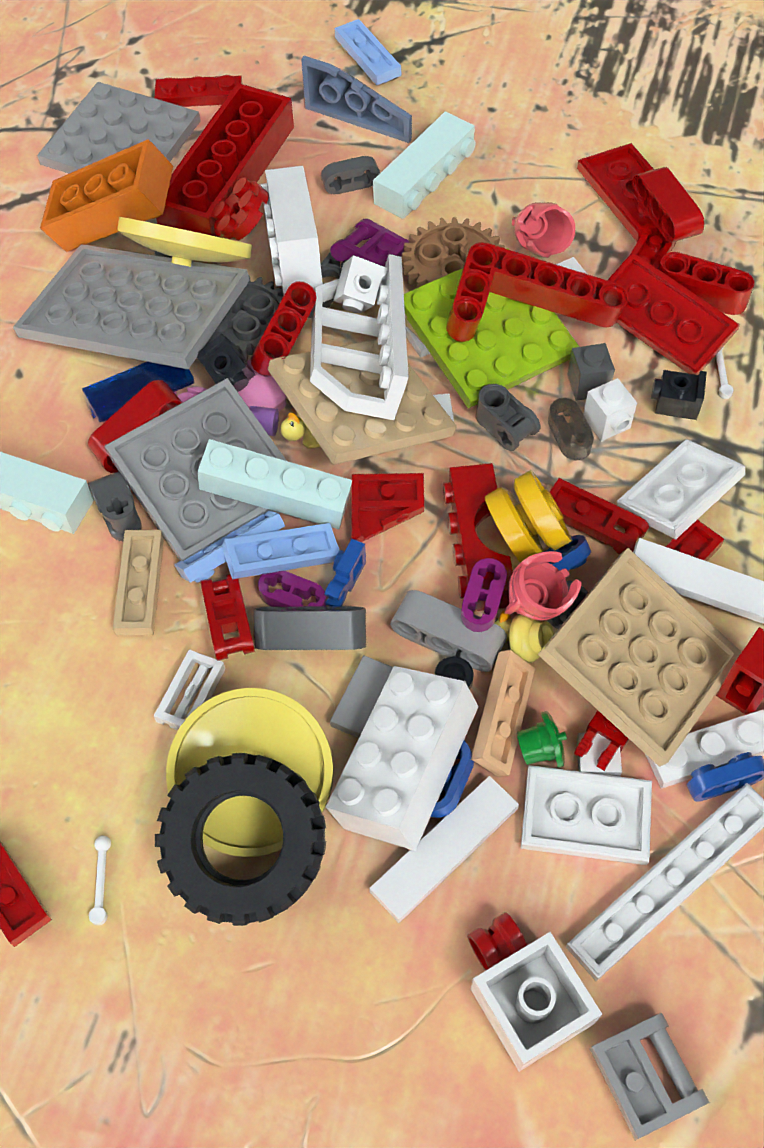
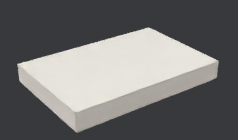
(682, 488)
(587, 815)

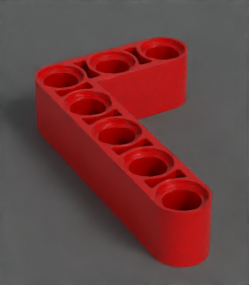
(531, 282)

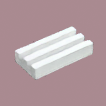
(175, 721)

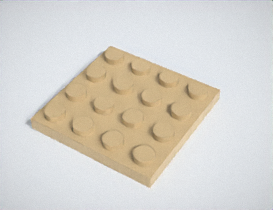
(353, 435)
(642, 656)

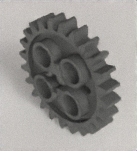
(250, 316)

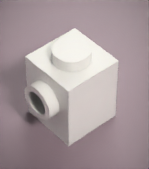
(358, 284)
(609, 409)

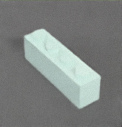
(424, 165)
(273, 484)
(43, 494)

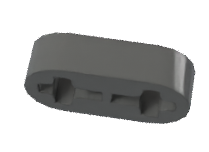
(350, 174)

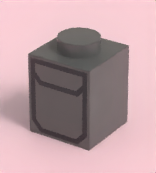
(589, 369)

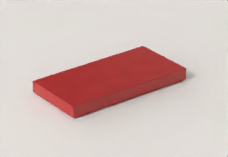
(611, 177)
(671, 316)

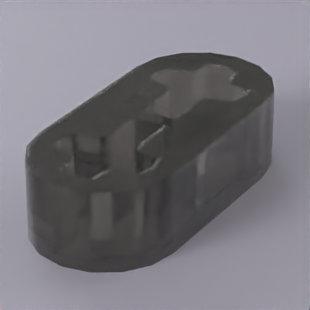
(577, 426)

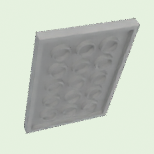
(133, 305)

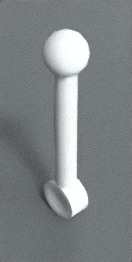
(725, 390)
(98, 915)

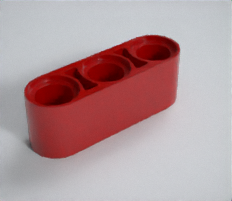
(668, 204)
(715, 283)
(290, 317)
(144, 406)

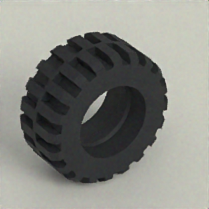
(182, 839)

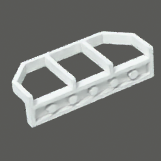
(391, 334)

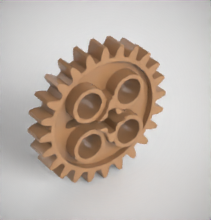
(441, 249)

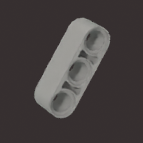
(440, 629)

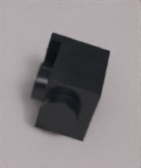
(225, 361)
(679, 394)

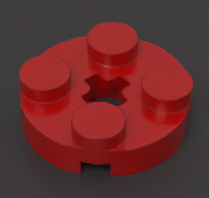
(240, 210)

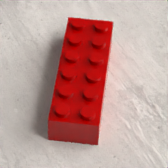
(232, 146)

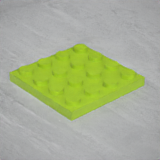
(509, 345)

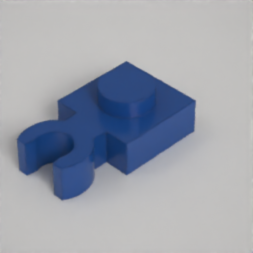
(348, 567)

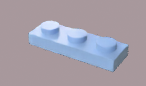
(368, 52)
(280, 550)
(202, 564)

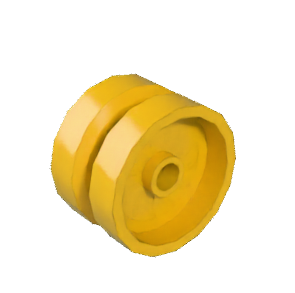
(524, 520)

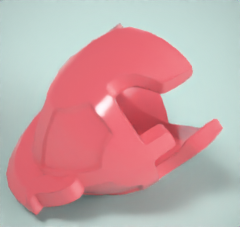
(544, 228)
(540, 588)

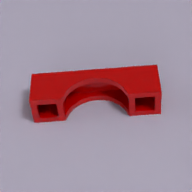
(467, 497)

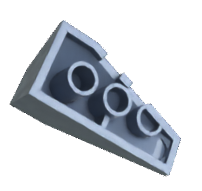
(345, 98)

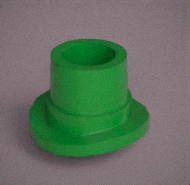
(542, 742)

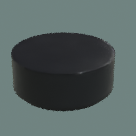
(456, 668)

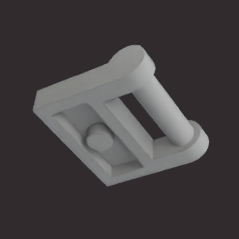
(636, 1083)

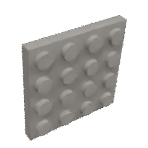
(113, 121)
(164, 460)

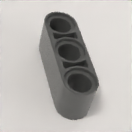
(310, 628)

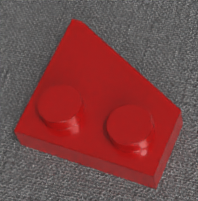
(384, 502)

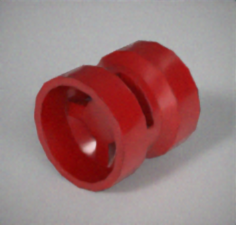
(497, 942)

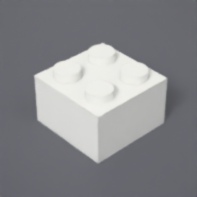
(535, 1001)

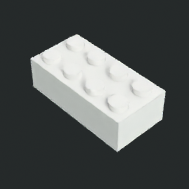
(291, 228)
(403, 757)

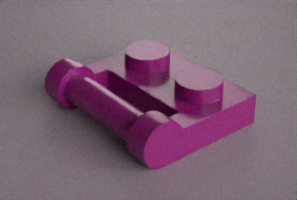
(376, 249)

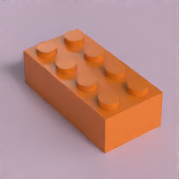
(93, 198)

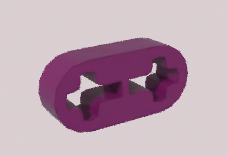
(294, 590)
(475, 593)

